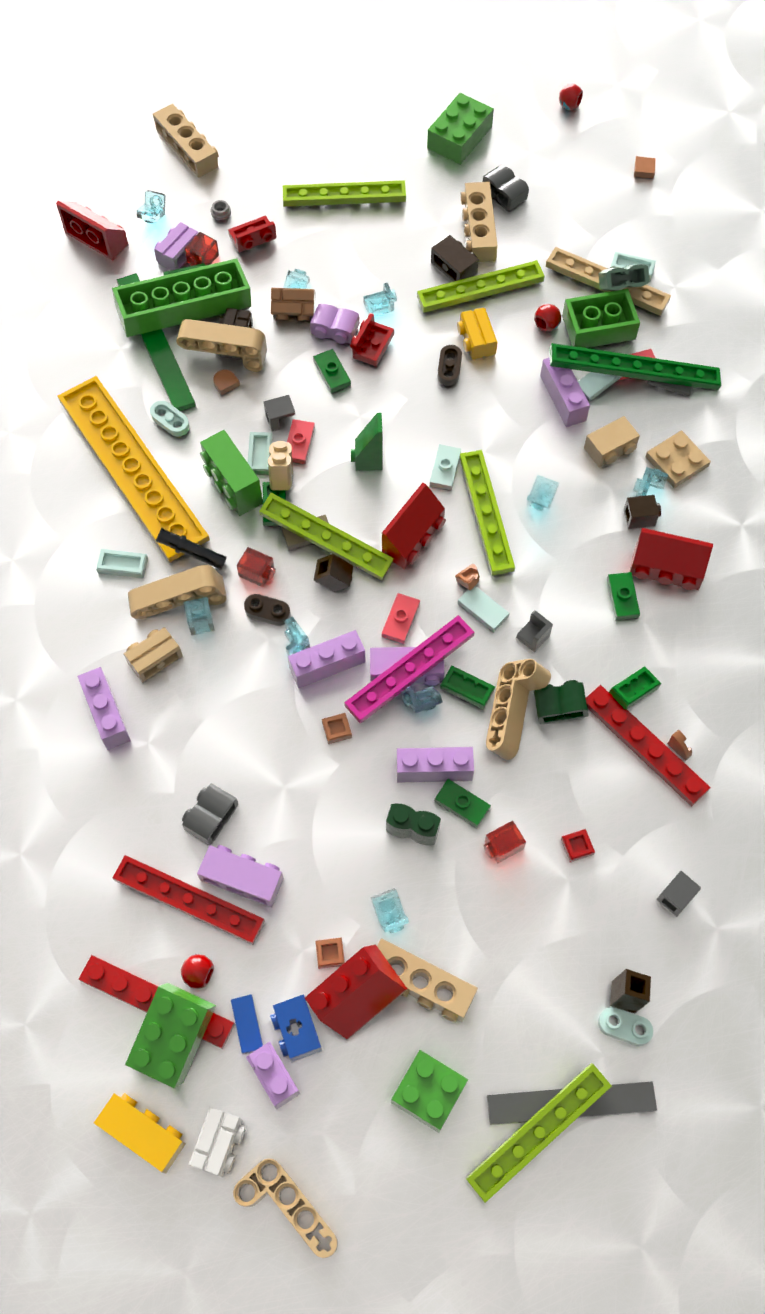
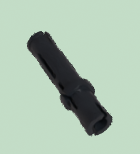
(190, 548)

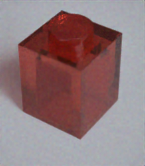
(201, 250)
(256, 567)
(504, 842)

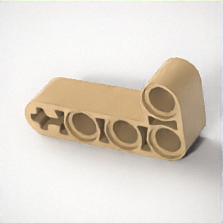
(224, 340)
(175, 590)
(510, 704)
(291, 1211)

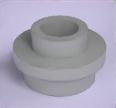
(220, 210)

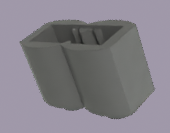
(506, 187)
(209, 813)

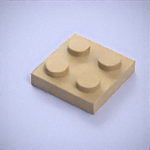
(678, 458)

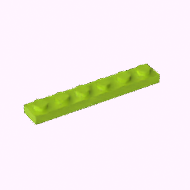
(344, 193)
(480, 286)
(487, 513)
(326, 536)
(538, 1132)

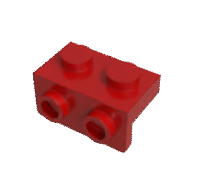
(252, 233)
(371, 341)

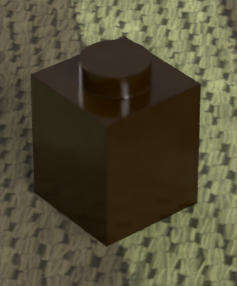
(641, 511)
(333, 573)
(630, 991)

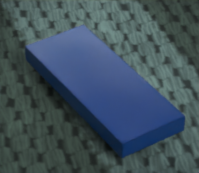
(246, 1024)

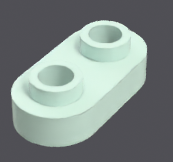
(171, 419)
(626, 1026)

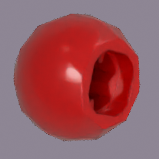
(570, 96)
(547, 317)
(197, 971)

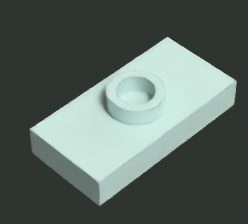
(445, 467)

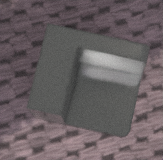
(278, 409)
(535, 631)
(679, 893)

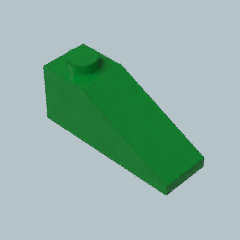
(369, 446)

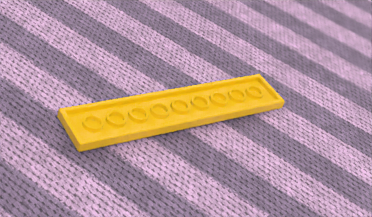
(131, 464)

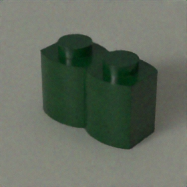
(561, 702)
(418, 825)

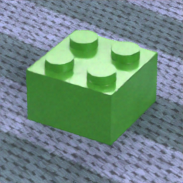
(429, 1091)

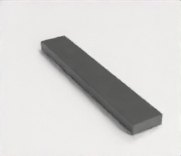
(617, 1100)

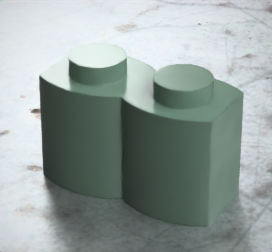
(620, 278)

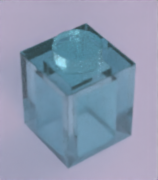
(199, 616)

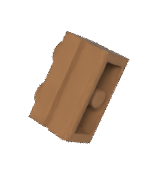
(293, 303)

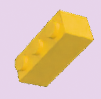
(140, 1132)

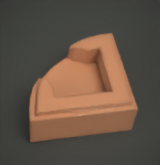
(468, 577)
(678, 745)

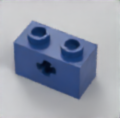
(291, 1012)

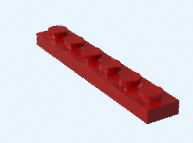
(647, 746)
(188, 899)
(140, 994)

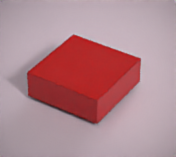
(577, 845)

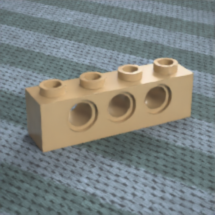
(186, 140)
(480, 221)
(438, 979)

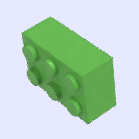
(460, 128)
(601, 319)
(231, 473)
(170, 1035)

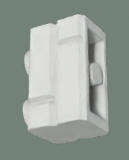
(217, 1142)

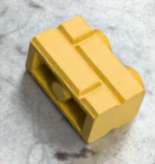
(477, 333)

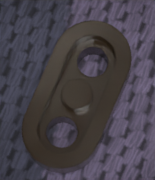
(449, 367)
(265, 610)

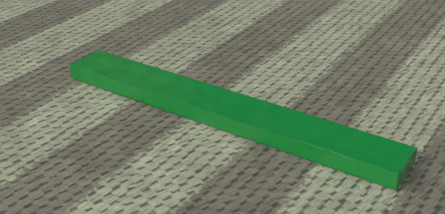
(164, 362)
(634, 366)

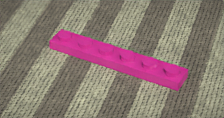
(409, 669)

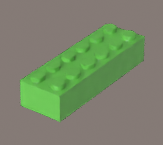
(181, 296)

